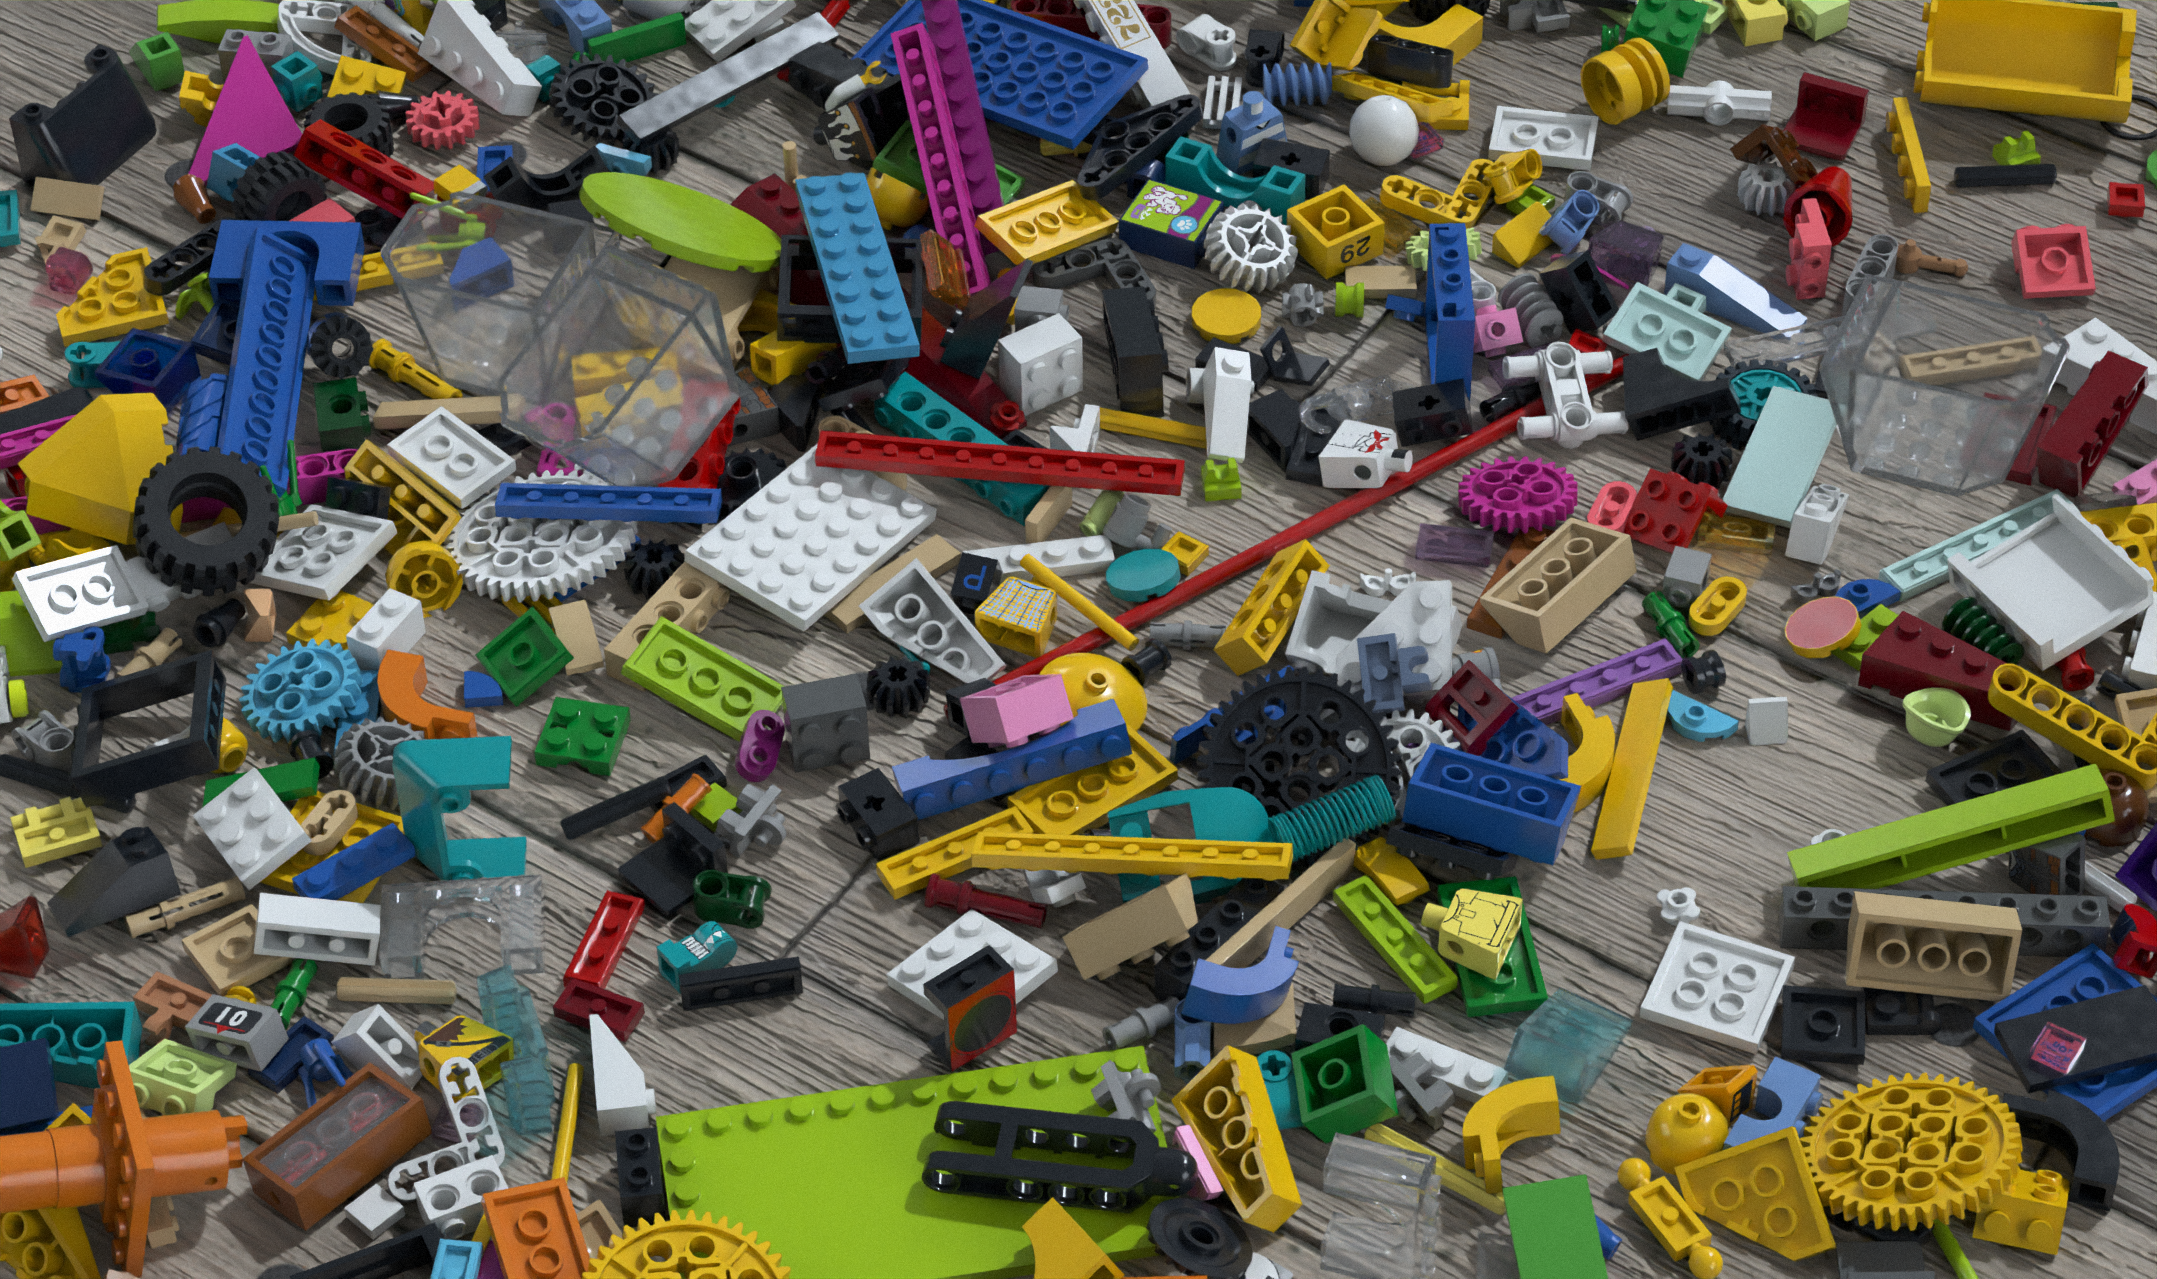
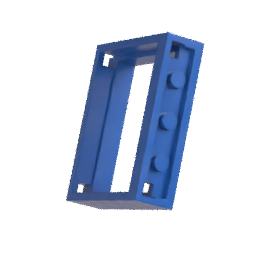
(1449, 305)

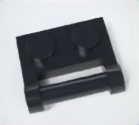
(1888, 1014)

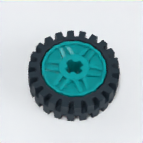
(1753, 387)

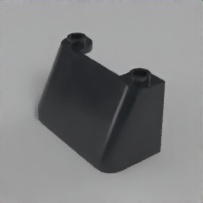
(88, 130)

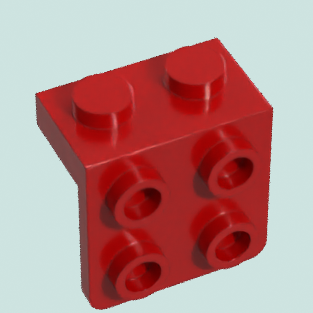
(1670, 510)

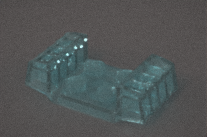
(528, 1078)

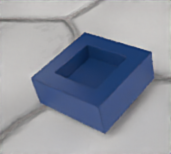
(1405, 308)

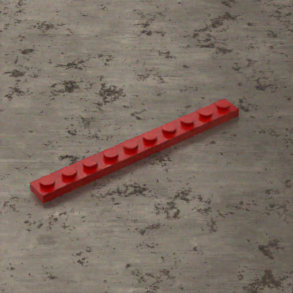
(1000, 463)

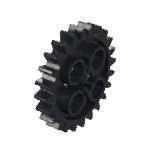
(595, 94)

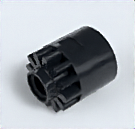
(329, 329)

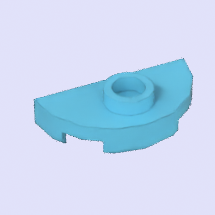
(625, 161)
(1697, 720)

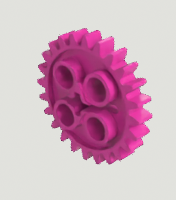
(1518, 494)

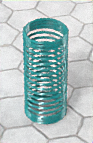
(1371, 787)

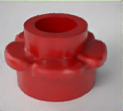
(1005, 423)

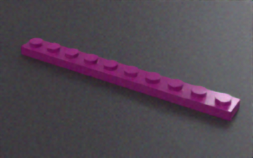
(965, 107)

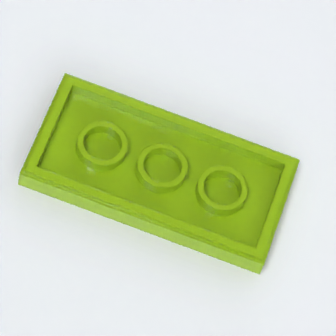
(701, 678)

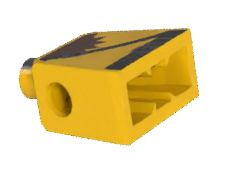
(466, 1039)

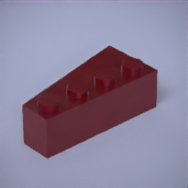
(2090, 424)
(1921, 656)

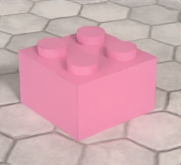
(1016, 710)

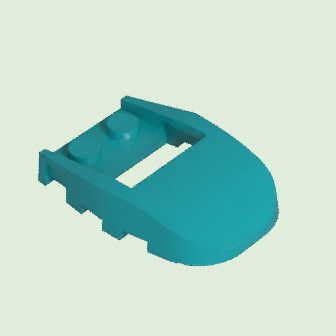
(1216, 815)

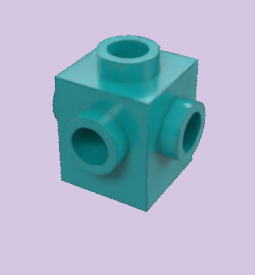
(297, 81)

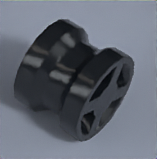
(1703, 672)

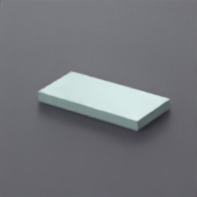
(1781, 457)

